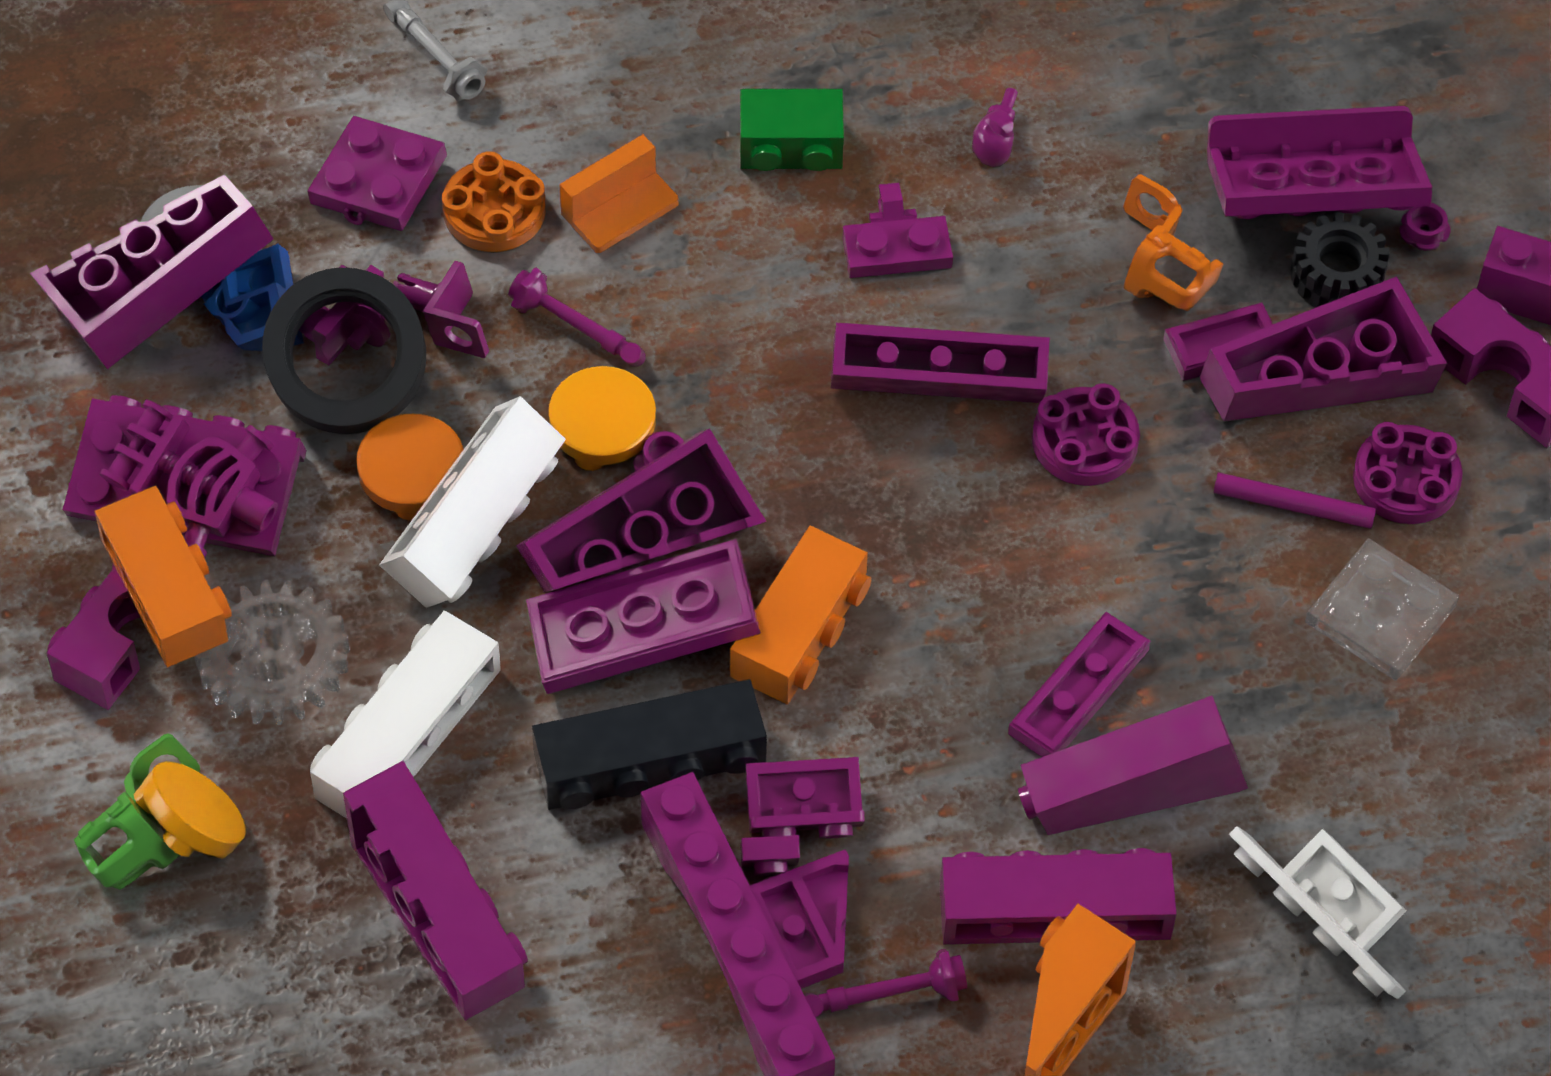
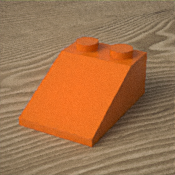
(1079, 985)

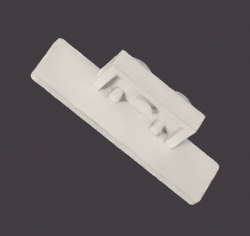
(1338, 895)

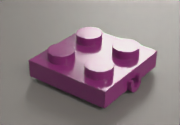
(377, 173)

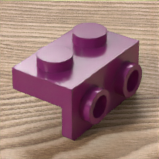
(805, 797)

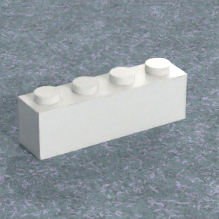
(474, 503)
(411, 709)

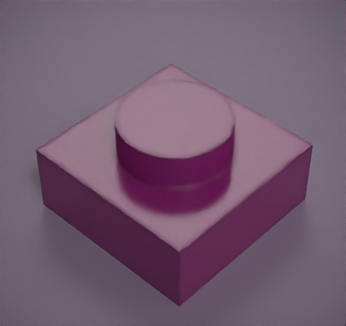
(770, 854)

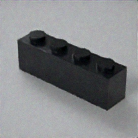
(649, 744)

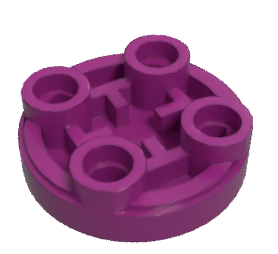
(1086, 435)
(1408, 473)

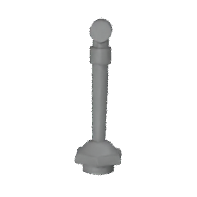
(464, 77)

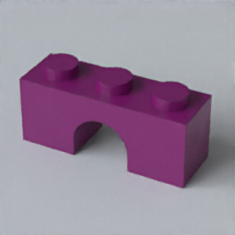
(1484, 337)
(90, 652)

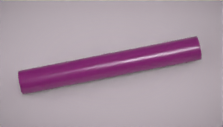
(1294, 500)

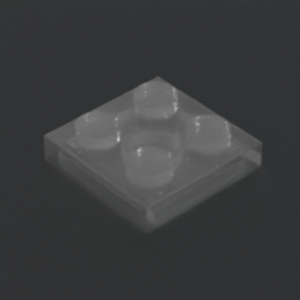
(1382, 609)

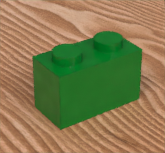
(791, 129)

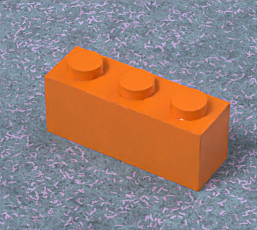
(164, 575)
(801, 615)

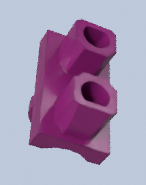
(345, 325)

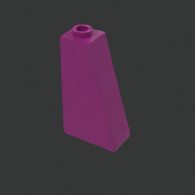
(1134, 770)

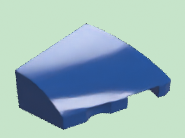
(249, 294)

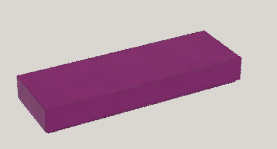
(1079, 686)

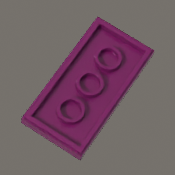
(642, 616)

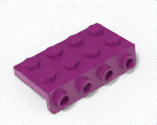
(1316, 162)
(107, 426)

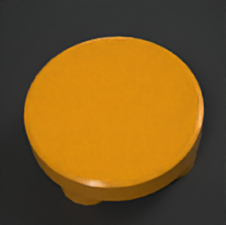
(602, 415)
(191, 811)

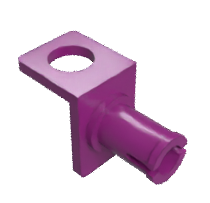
(443, 309)

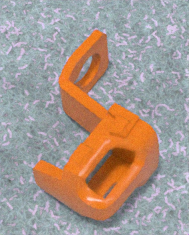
(1142, 276)

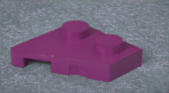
(809, 916)

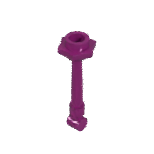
(530, 291)
(944, 975)

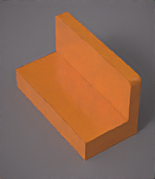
(616, 195)

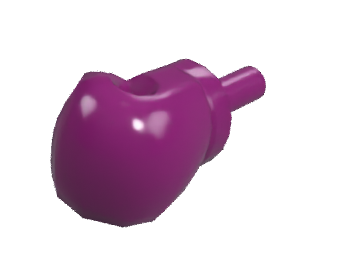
(994, 133)

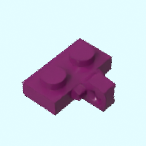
(896, 240)

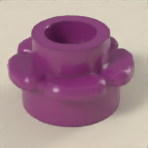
(1425, 217)

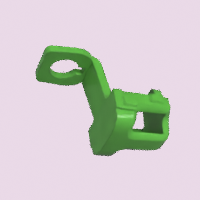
(144, 834)

